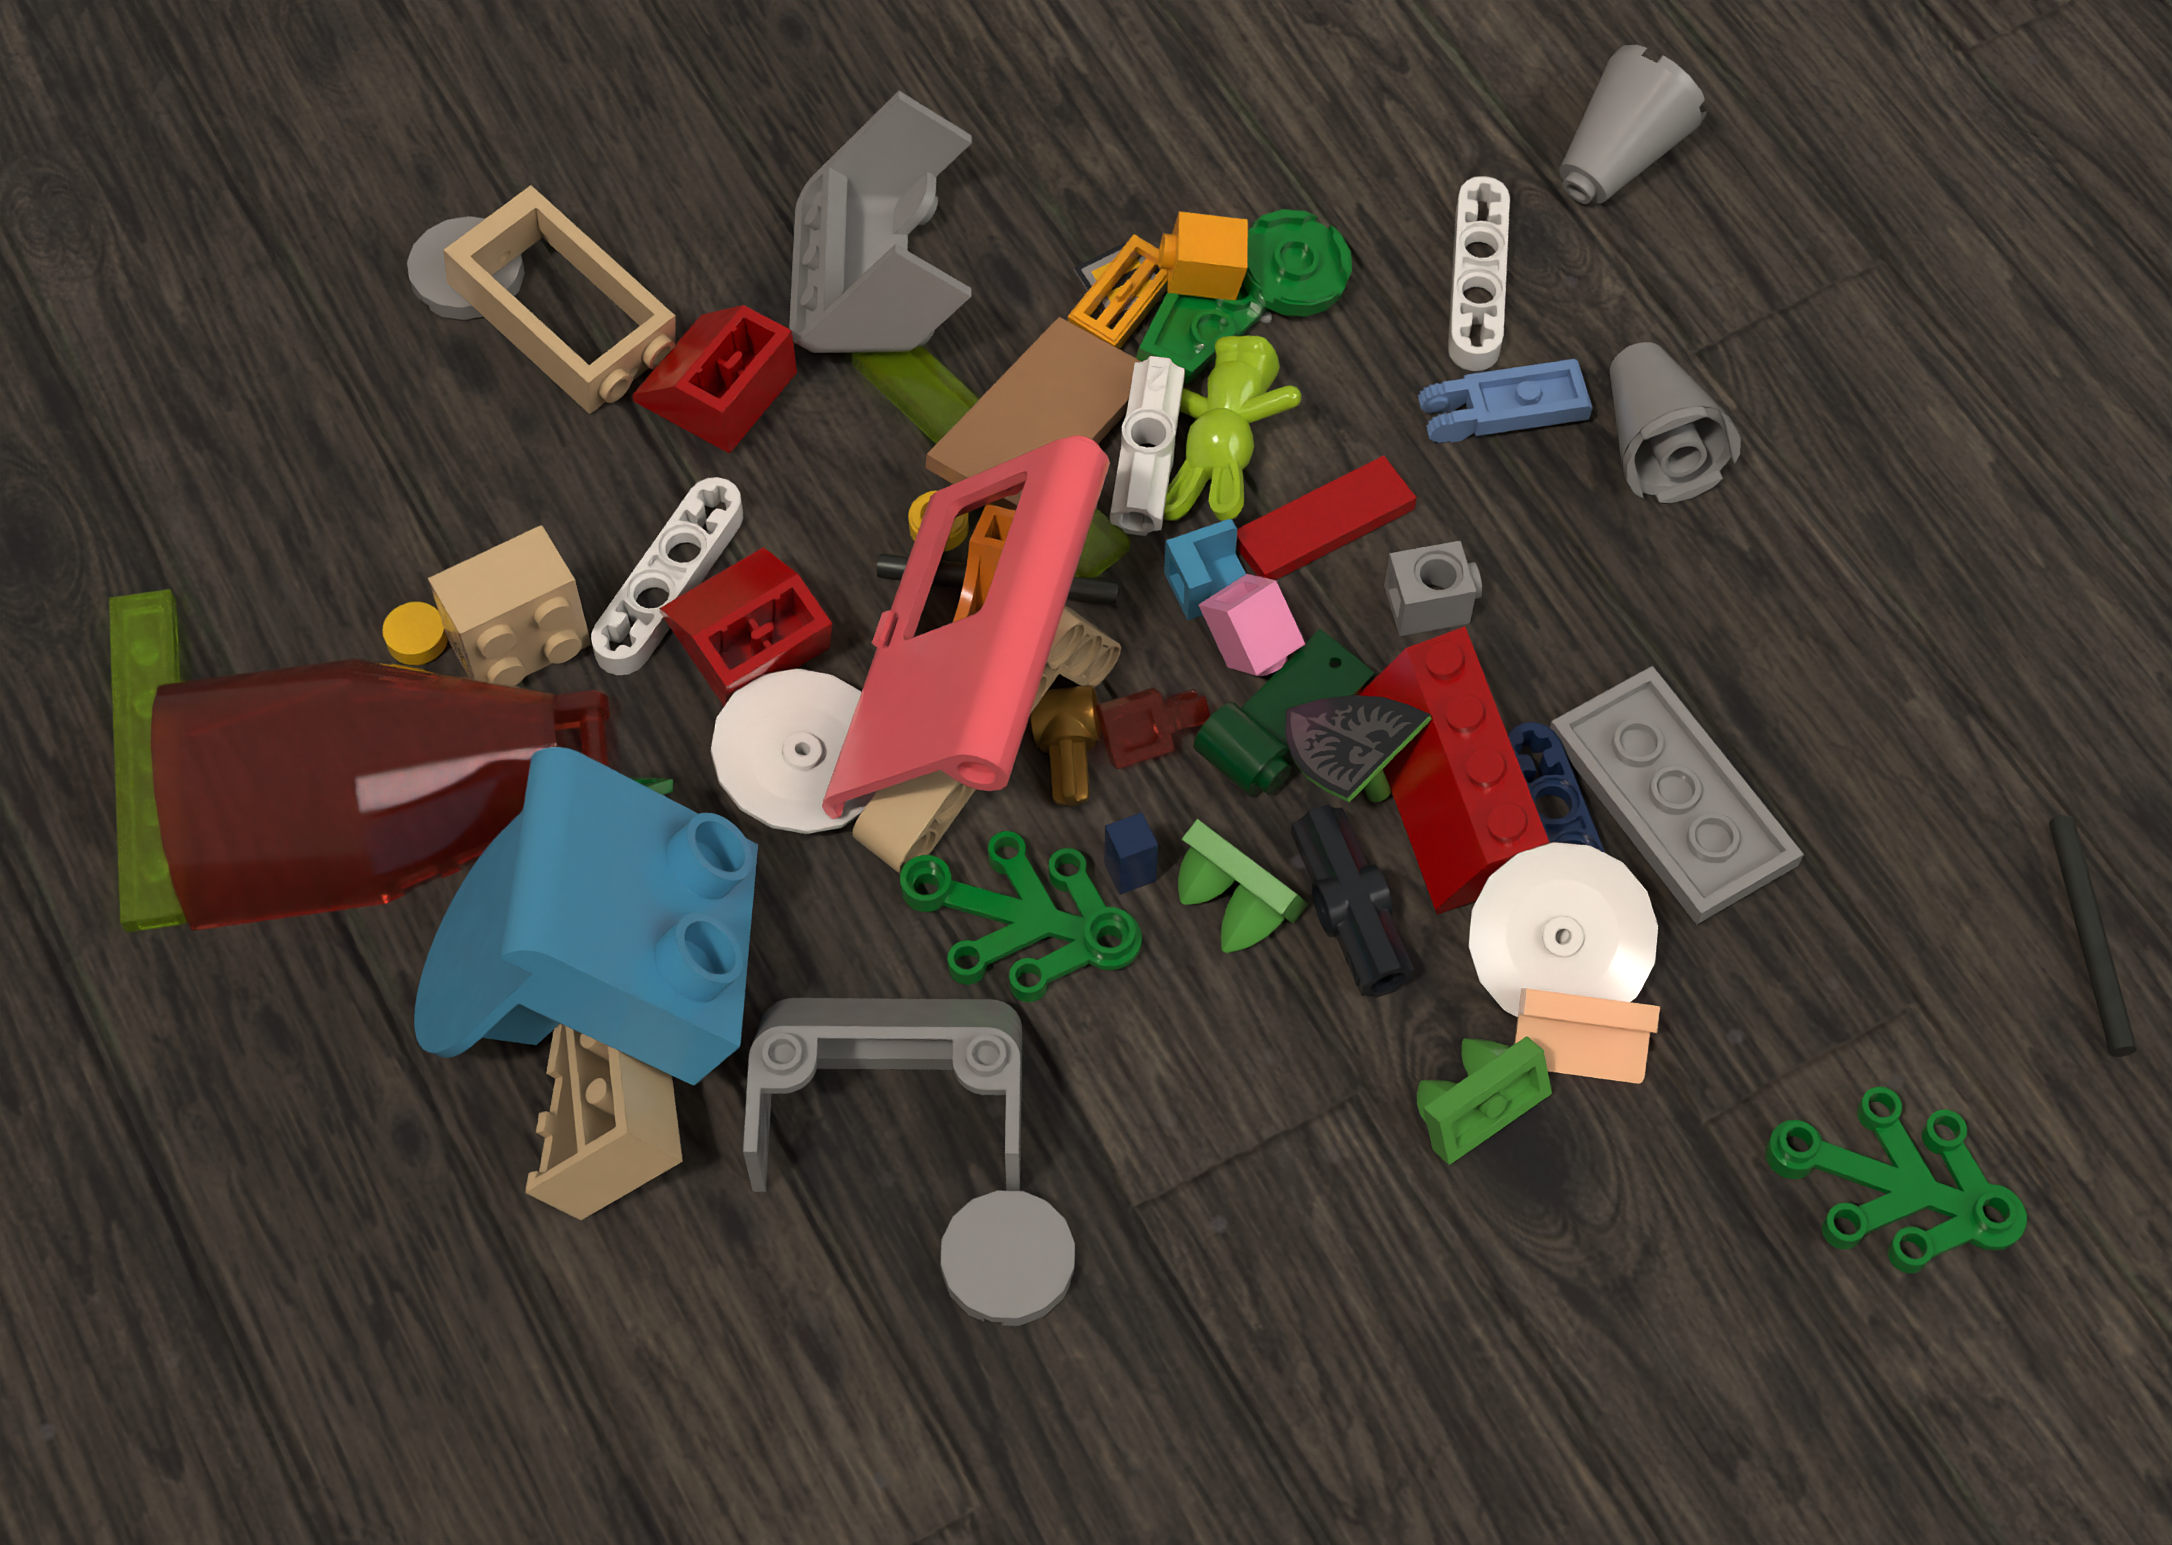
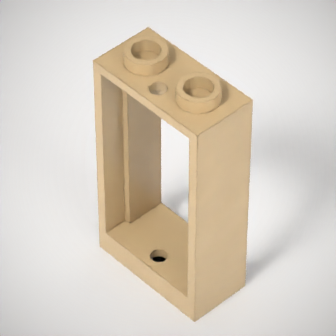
(509, 233)

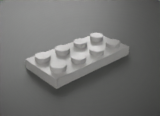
(1675, 794)

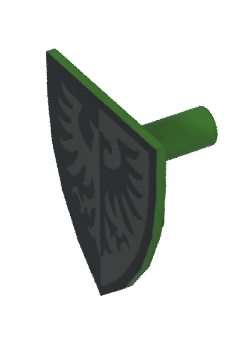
(1350, 740)

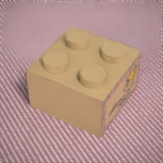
(511, 609)

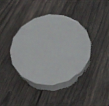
(428, 270)
(1007, 1257)

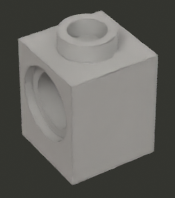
(1426, 609)

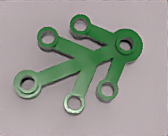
(1028, 918)
(1906, 1184)

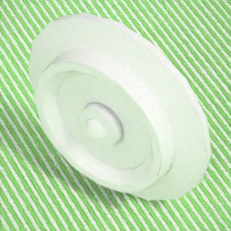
(780, 748)
(1563, 925)

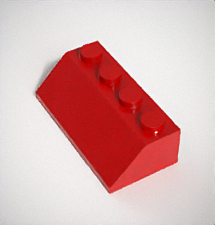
(1459, 774)

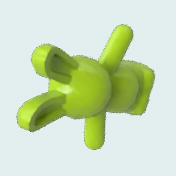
(1221, 437)

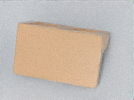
(1588, 1033)

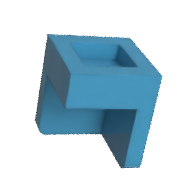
(1202, 564)

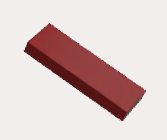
(1325, 519)

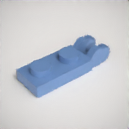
(1506, 400)

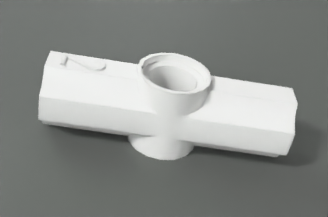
(1144, 471)

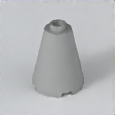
(1629, 123)
(1668, 426)

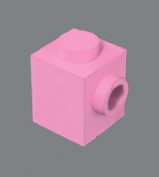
(1252, 625)

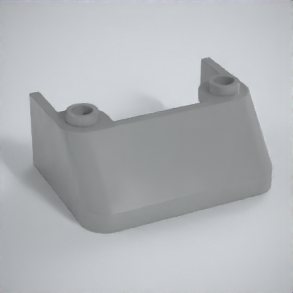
(853, 218)
(806, 1034)

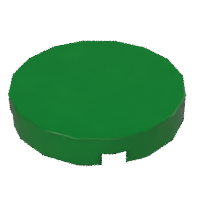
(1296, 263)

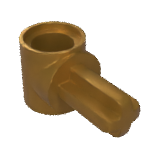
(1066, 728)

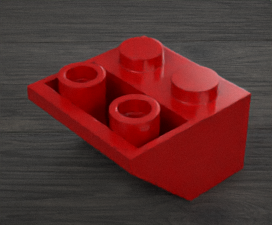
(721, 375)
(749, 623)

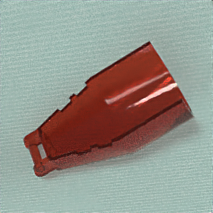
(342, 781)

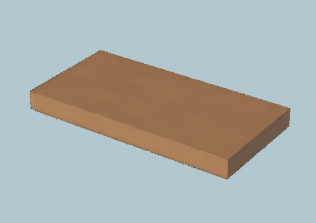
(1054, 391)

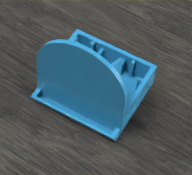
(599, 919)

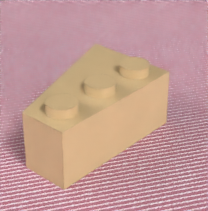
(605, 1127)

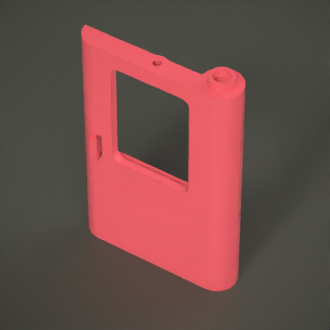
(968, 688)

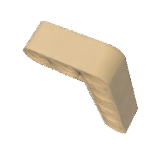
(916, 813)

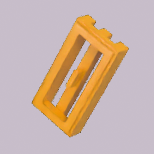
(1140, 308)

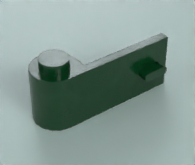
(1251, 740)

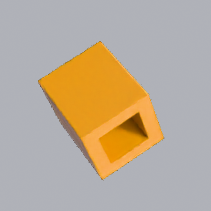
(1205, 255)

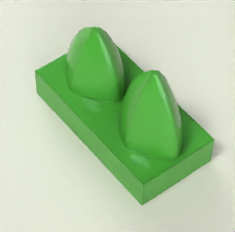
(1258, 901)
(1498, 1089)

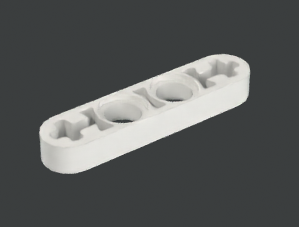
(1479, 272)
(662, 572)

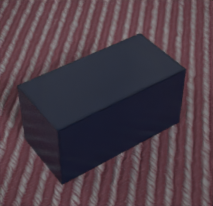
(1130, 853)

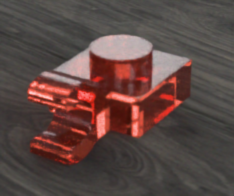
(1142, 724)

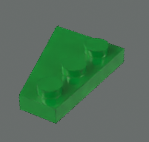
(1190, 325)

